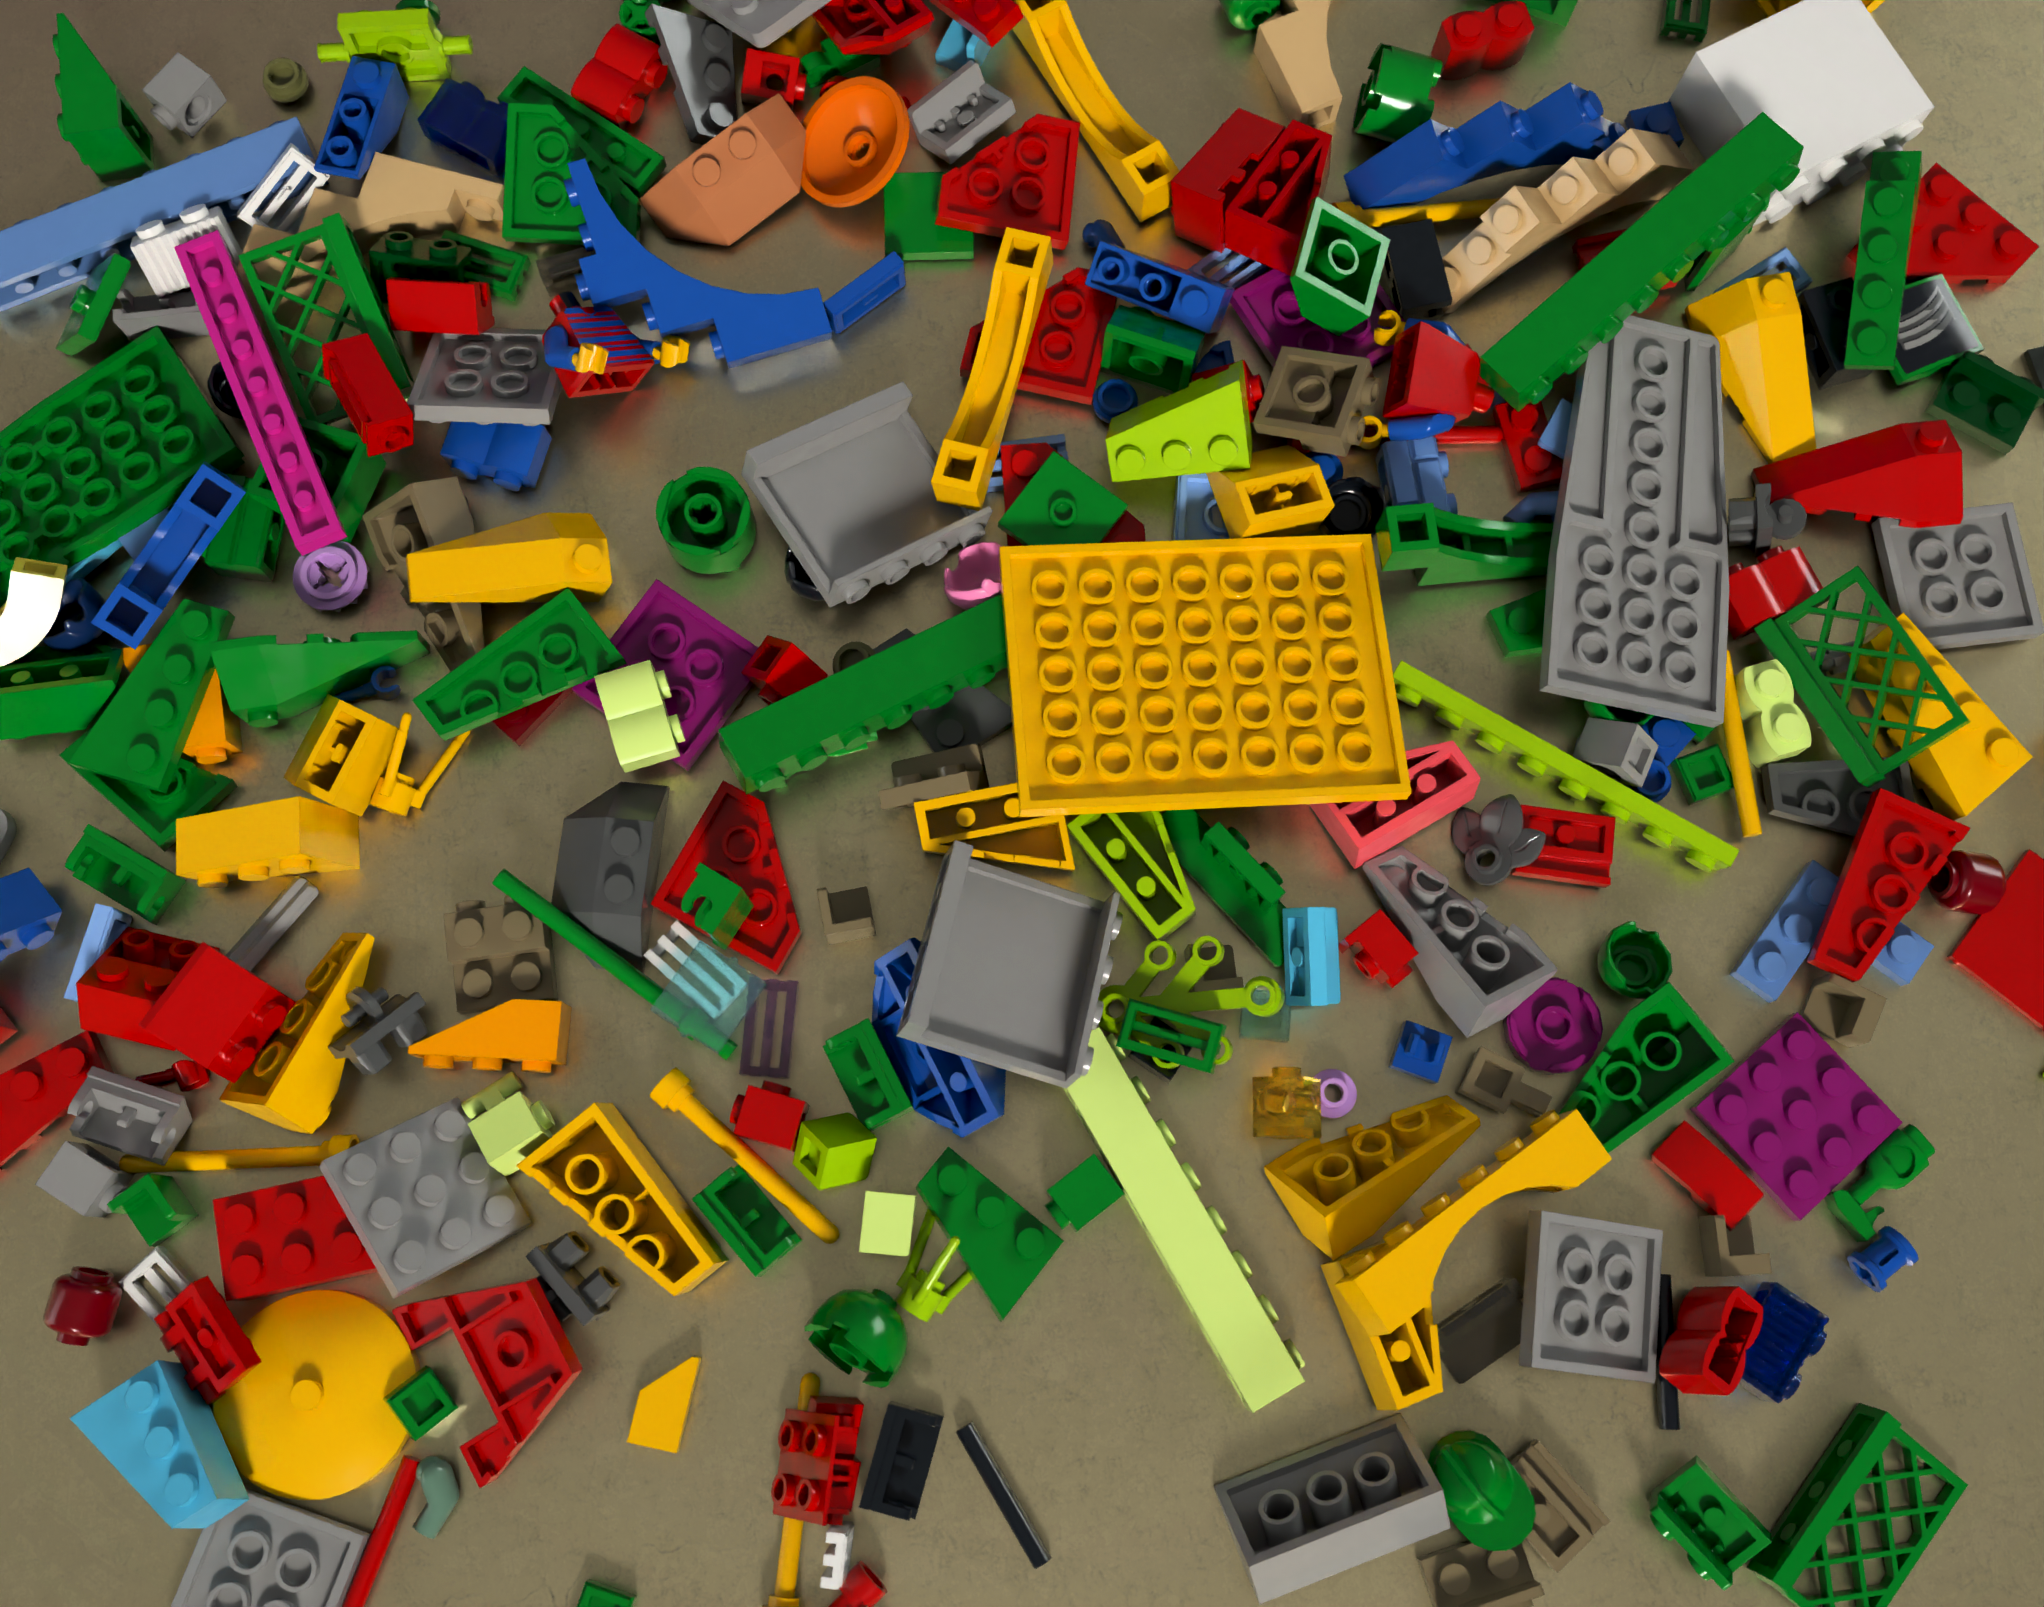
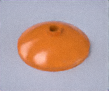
(853, 141)

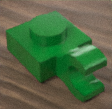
(831, 62)

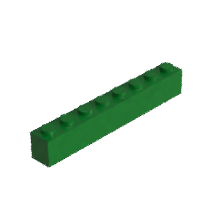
(1641, 262)
(866, 698)

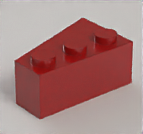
(1217, 175)

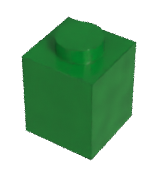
(1082, 1194)

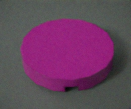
(1554, 1028)

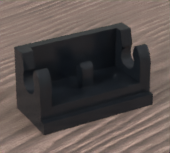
(1416, 271)
(901, 1461)

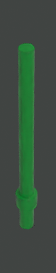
(585, 942)

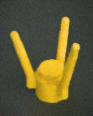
(395, 789)

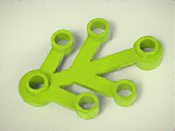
(1180, 999)

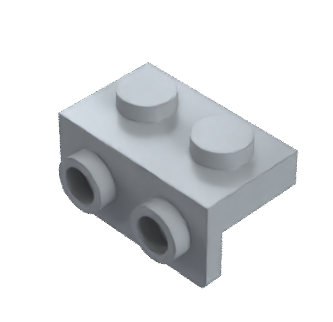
(959, 113)

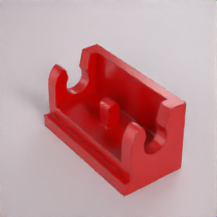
(439, 306)

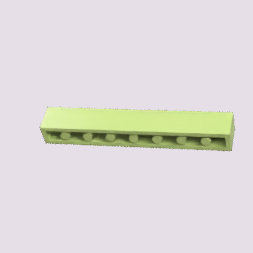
(1182, 1229)

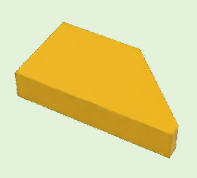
(664, 1408)

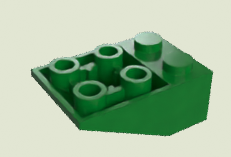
(96, 113)

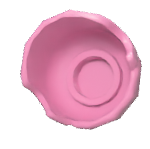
(975, 577)

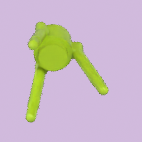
(922, 1292)

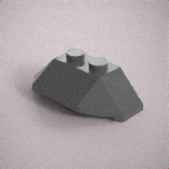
(612, 867)

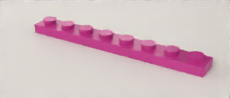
(260, 393)

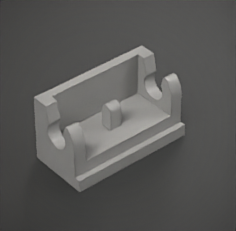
(173, 313)
(129, 1116)

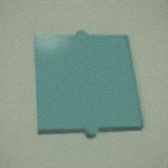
(708, 997)

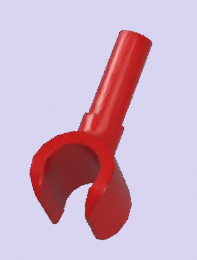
(187, 1073)

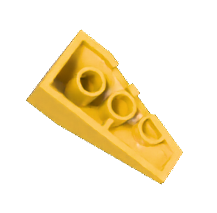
(1762, 360)
(516, 563)
(295, 1070)
(1357, 1182)

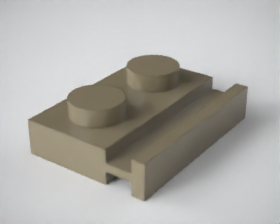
(1564, 1512)

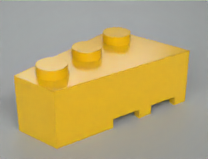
(266, 842)

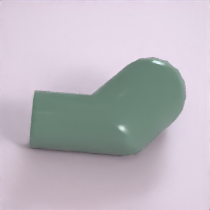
(440, 1492)

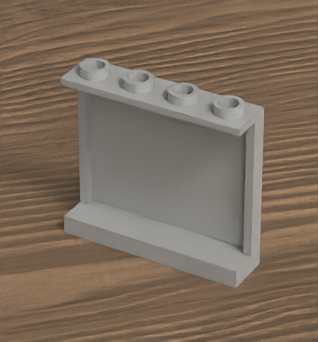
(859, 496)
(1010, 970)

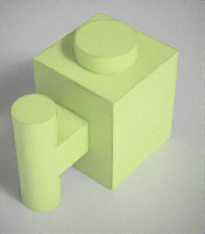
(510, 1125)

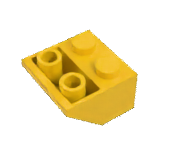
(1274, 497)
(342, 755)

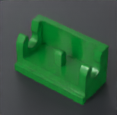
(124, 874)
(723, 908)
(867, 1075)
(747, 1220)

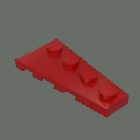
(1881, 881)
(43, 1089)

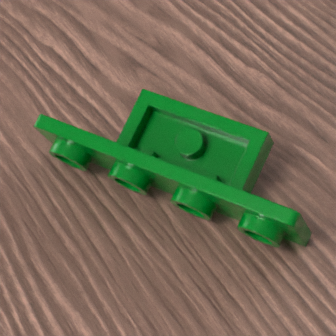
(1231, 878)

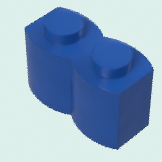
(497, 450)

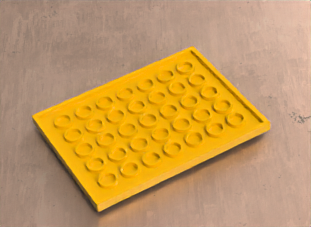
(1199, 675)

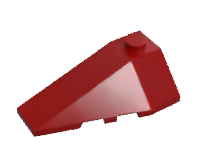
(1890, 473)

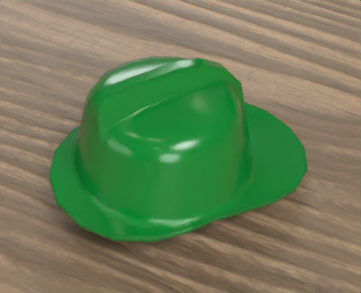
(1483, 1491)

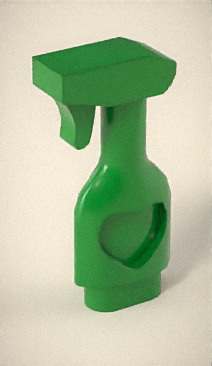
(1889, 1166)

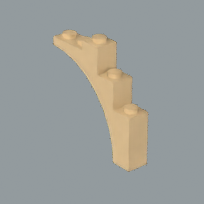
(1298, 63)
(1523, 220)

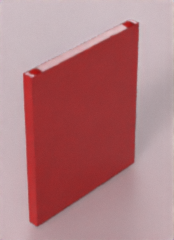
(2007, 943)

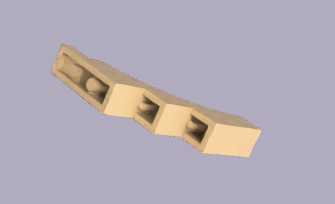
(392, 198)

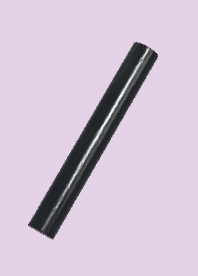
(1666, 1392)
(1003, 1495)

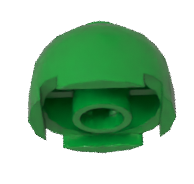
(861, 1333)

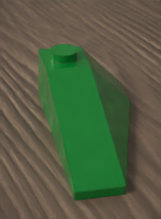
(285, 680)
(1647, 1067)

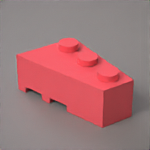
(1439, 784)

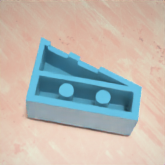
(166, 1446)

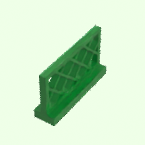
(360, 297)
(1831, 709)
(1832, 1490)

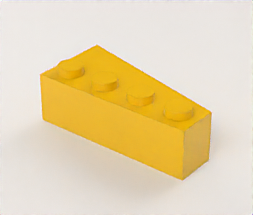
(1967, 763)
(625, 1196)

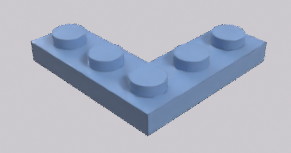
(1793, 928)

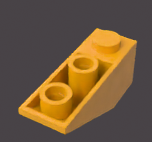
(509, 1033)

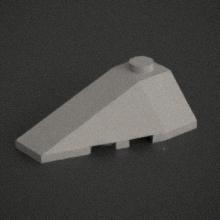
(1465, 955)

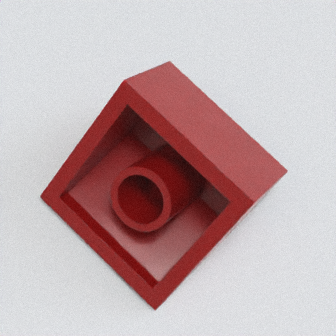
(217, 1013)

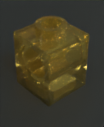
(1304, 1111)

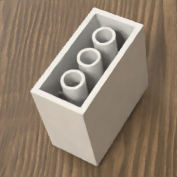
(1819, 76)

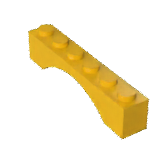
(1126, 151)
(981, 419)
(1399, 1277)

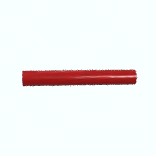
(382, 1533)

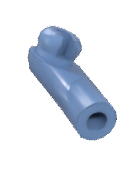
(1532, 506)

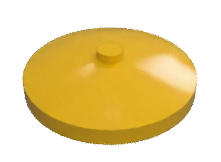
(314, 1407)

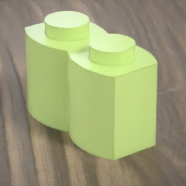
(638, 715)
(1771, 721)

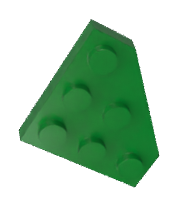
(535, 170)

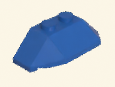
(938, 1083)

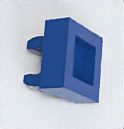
(1420, 1052)

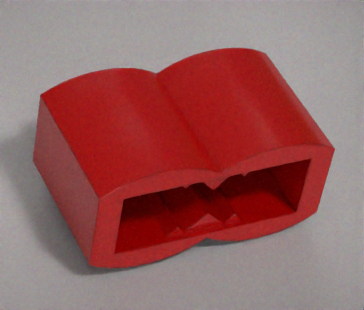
(1483, 40)
(620, 76)
(1768, 588)
(1711, 1340)

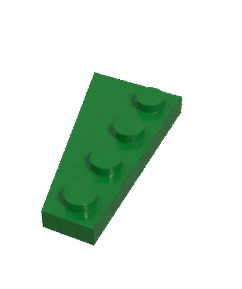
(526, 664)

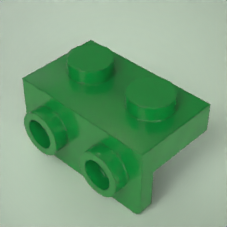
(1707, 1522)

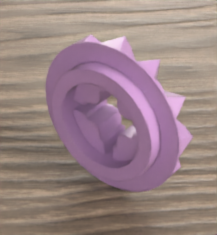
(309, 576)

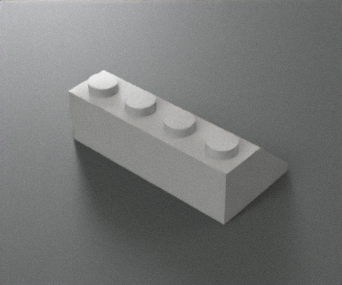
(1332, 1507)

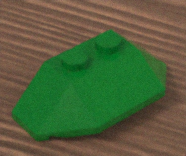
(56, 689)

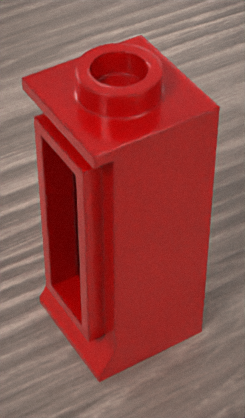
(368, 394)

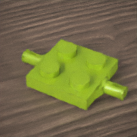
(399, 38)

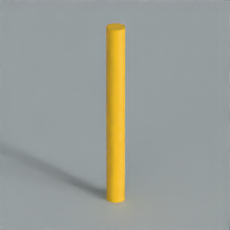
(1739, 758)

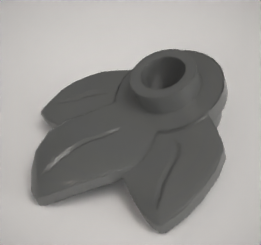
(1498, 833)

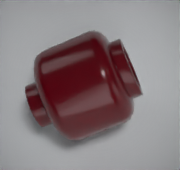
(1968, 883)
(82, 1305)

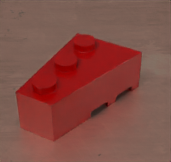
(1273, 204)

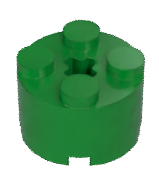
(1396, 93)
(685, 525)

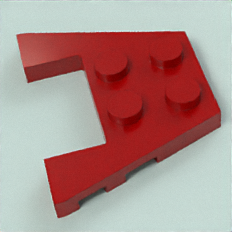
(514, 1353)

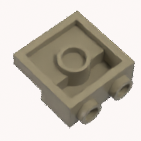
(1317, 399)
(498, 955)

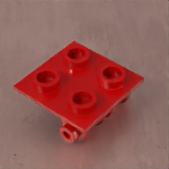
(807, 1463)

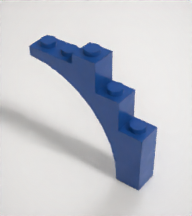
(1490, 144)
(624, 271)

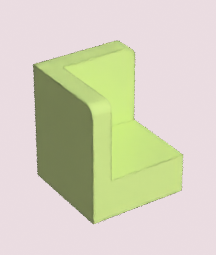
(887, 1223)

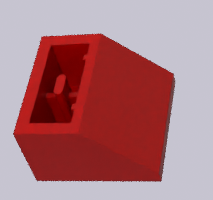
(128, 983)

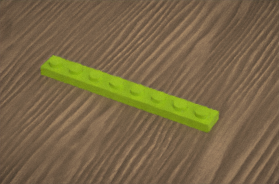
(1576, 777)

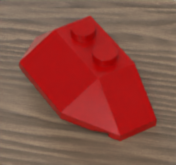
(873, 25)

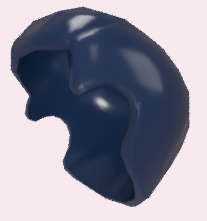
(73, 624)

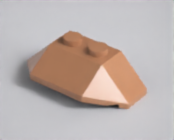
(732, 178)

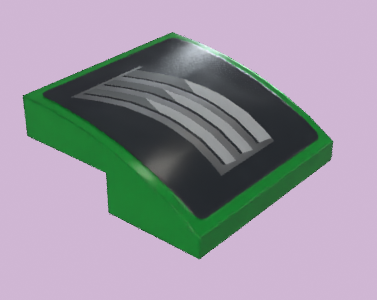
(1931, 330)

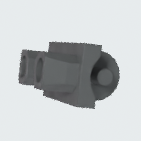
(1757, 521)
(362, 1042)
(565, 1286)

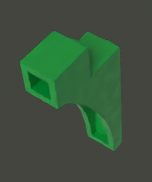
(1883, 259)
(1459, 547)

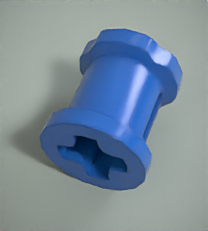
(1882, 1258)

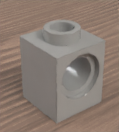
(183, 95)
(1616, 750)
(84, 1179)

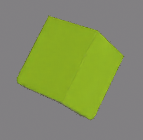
(834, 1150)

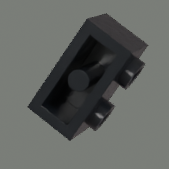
(1825, 330)

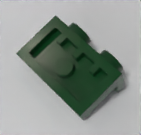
(414, 258)
(1985, 401)

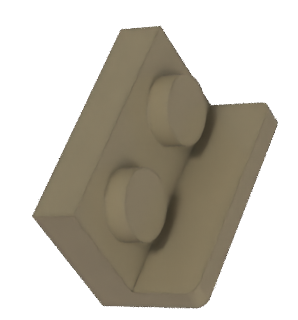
(935, 776)
(1479, 1577)

